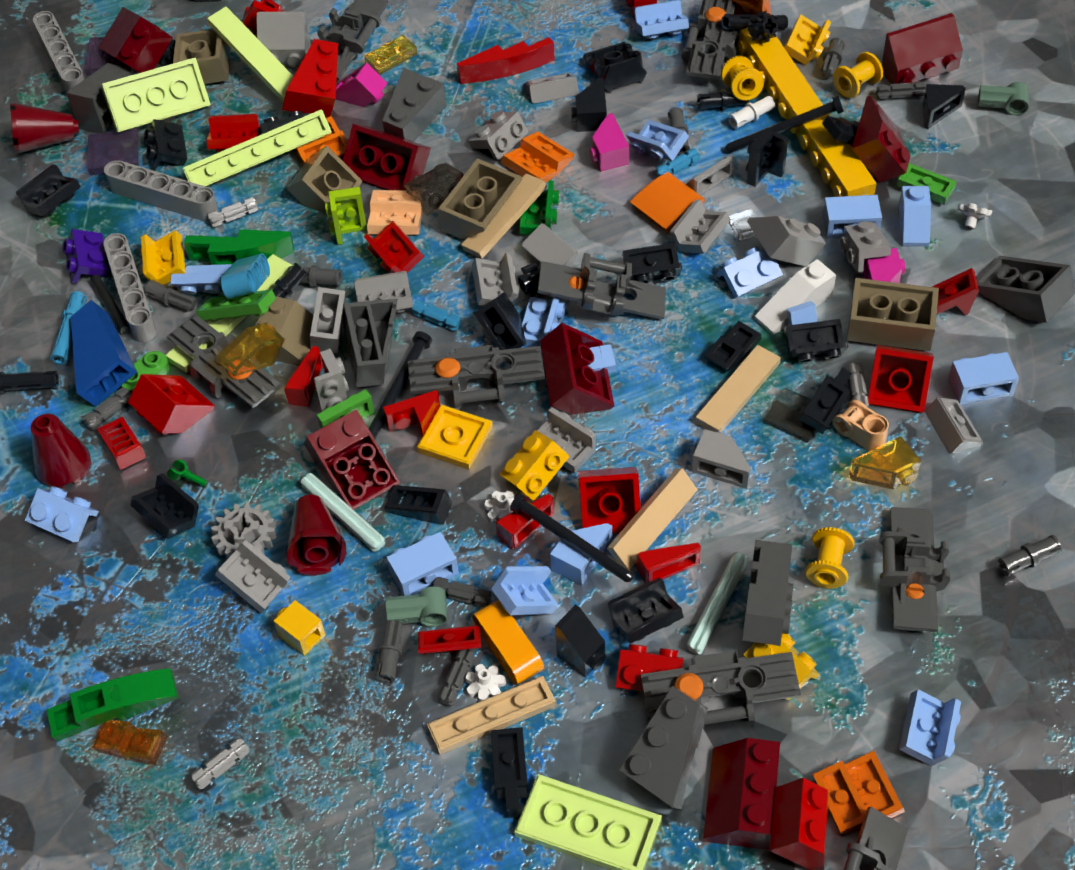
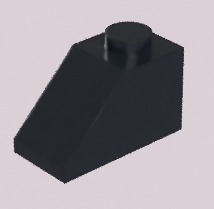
(590, 107)
(502, 323)
(579, 642)

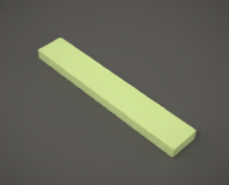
(251, 51)
(258, 149)
(181, 360)

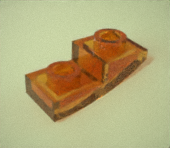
(130, 743)

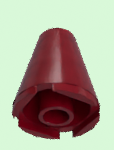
(40, 127)
(57, 452)
(314, 538)

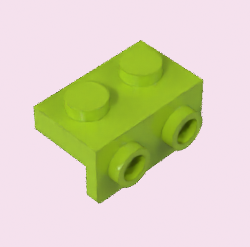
(347, 212)

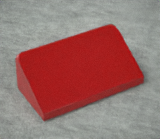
(449, 639)

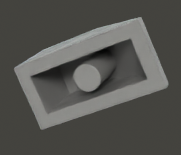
(721, 459)

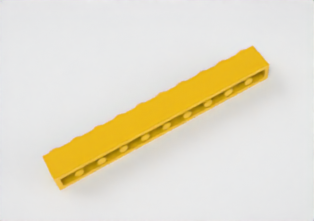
(794, 96)

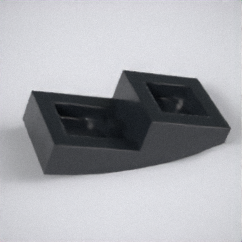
(734, 347)

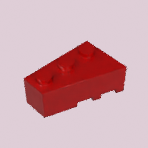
(314, 81)

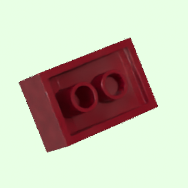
(135, 41)
(880, 143)

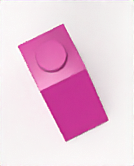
(361, 87)
(609, 145)
(885, 268)

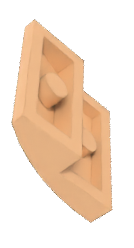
(396, 207)

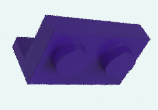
(85, 254)

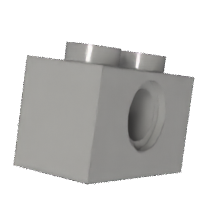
(328, 319)

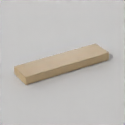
(511, 211)
(738, 390)
(652, 518)
(491, 714)

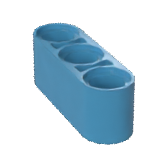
(245, 276)

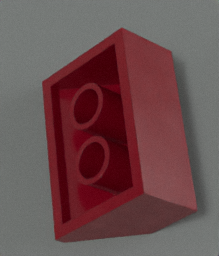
(922, 51)
(384, 157)
(570, 380)
(742, 793)

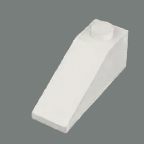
(809, 284)

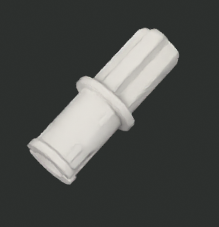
(751, 112)

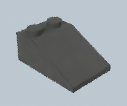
(1027, 286)

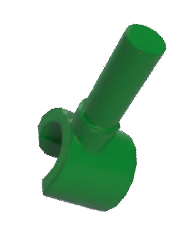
(183, 472)

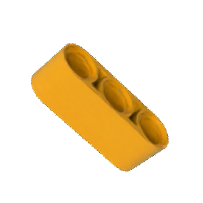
(508, 642)

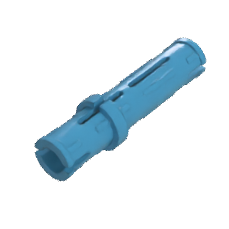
(64, 337)

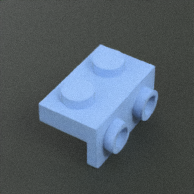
(660, 18)
(658, 140)
(749, 272)
(200, 279)
(60, 513)
(523, 590)
(930, 728)

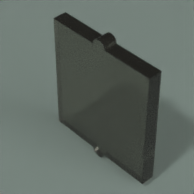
(786, 413)

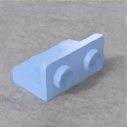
(541, 318)

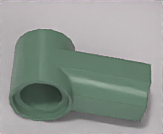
(1012, 98)
(426, 607)

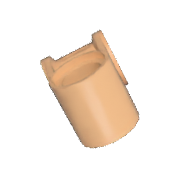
(862, 425)

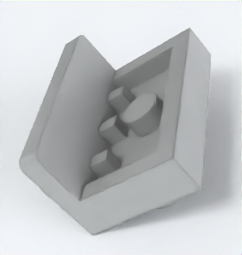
(499, 133)
(698, 228)
(863, 242)
(494, 278)
(385, 287)
(332, 385)
(572, 437)
(253, 575)

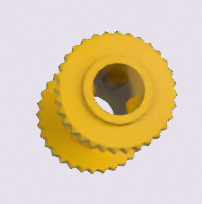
(742, 78)
(848, 79)
(832, 546)

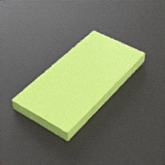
(155, 94)
(588, 825)

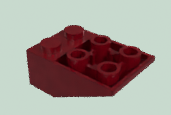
(351, 460)

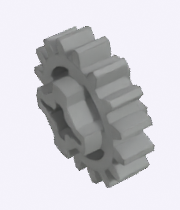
(241, 525)

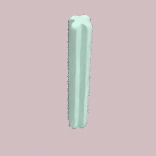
(344, 513)
(717, 603)

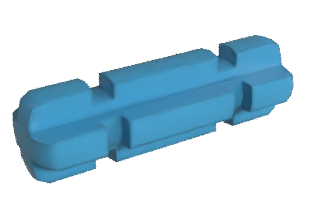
(679, 163)
(436, 315)

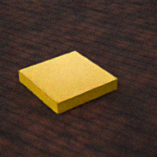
(455, 437)

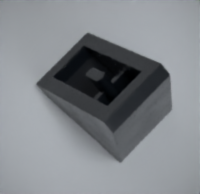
(941, 101)

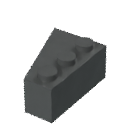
(89, 100)
(413, 105)
(369, 336)
(769, 594)
(667, 748)

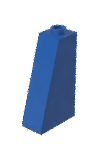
(98, 354)

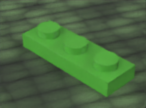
(222, 307)

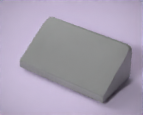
(552, 87)
(712, 176)
(549, 247)
(953, 425)

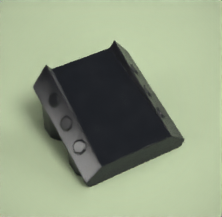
(616, 65)

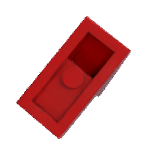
(958, 291)
(416, 410)

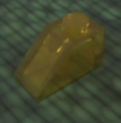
(252, 350)
(887, 465)

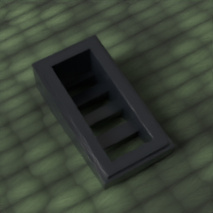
(434, 512)

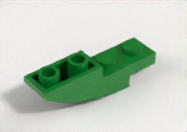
(248, 243)
(112, 699)

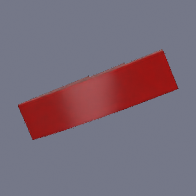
(501, 63)

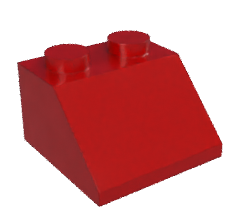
(900, 378)
(169, 402)
(609, 497)
(800, 823)

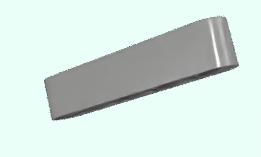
(58, 50)
(160, 190)
(130, 288)

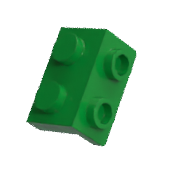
(541, 211)

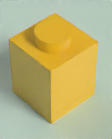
(299, 627)

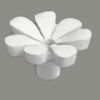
(973, 214)
(499, 505)
(484, 682)

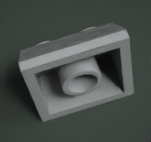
(284, 36)
(787, 238)

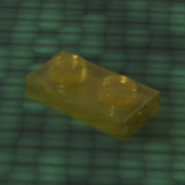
(391, 54)

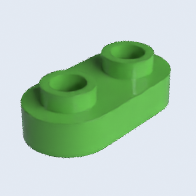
(151, 363)

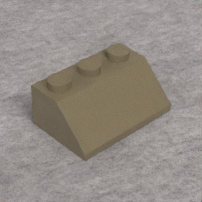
(476, 199)
(893, 314)

